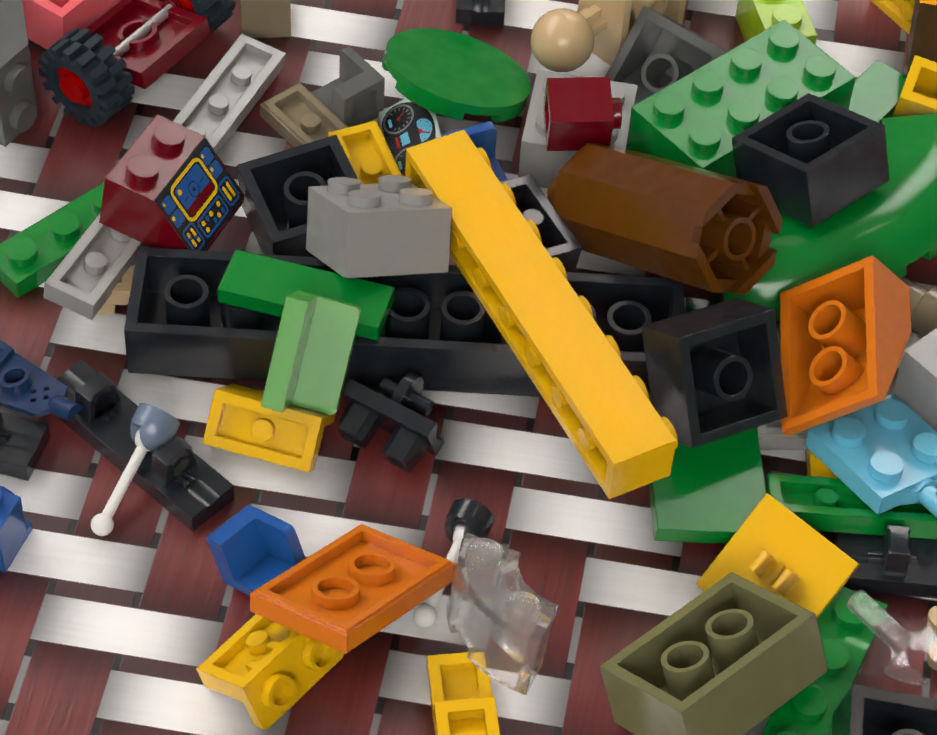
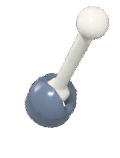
(150, 431)

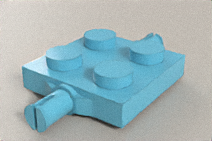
(881, 454)

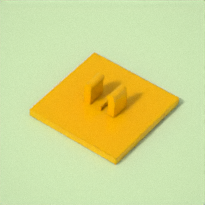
(783, 557)

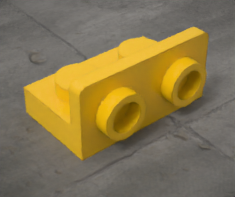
(267, 668)

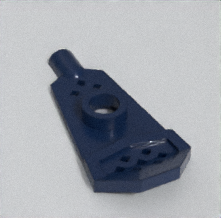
(36, 391)

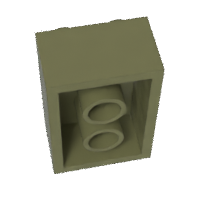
(716, 663)

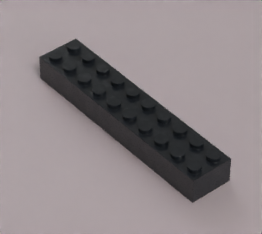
(431, 329)

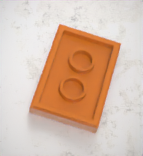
(352, 588)

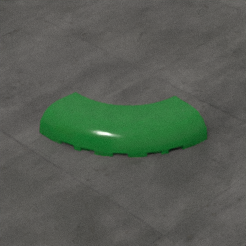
(890, 222)

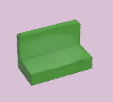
(311, 353)

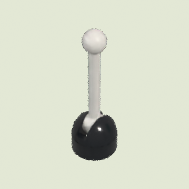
(462, 518)

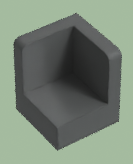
(357, 92)

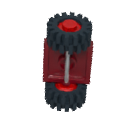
(125, 46)

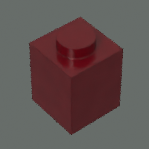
(579, 112)

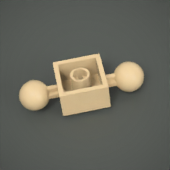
(567, 37)

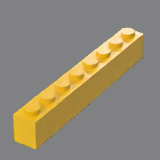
(544, 319)

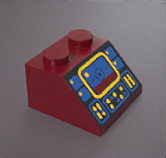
(170, 190)

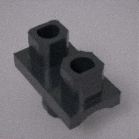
(410, 431)

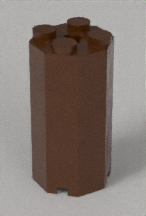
(668, 217)

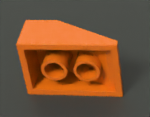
(841, 342)

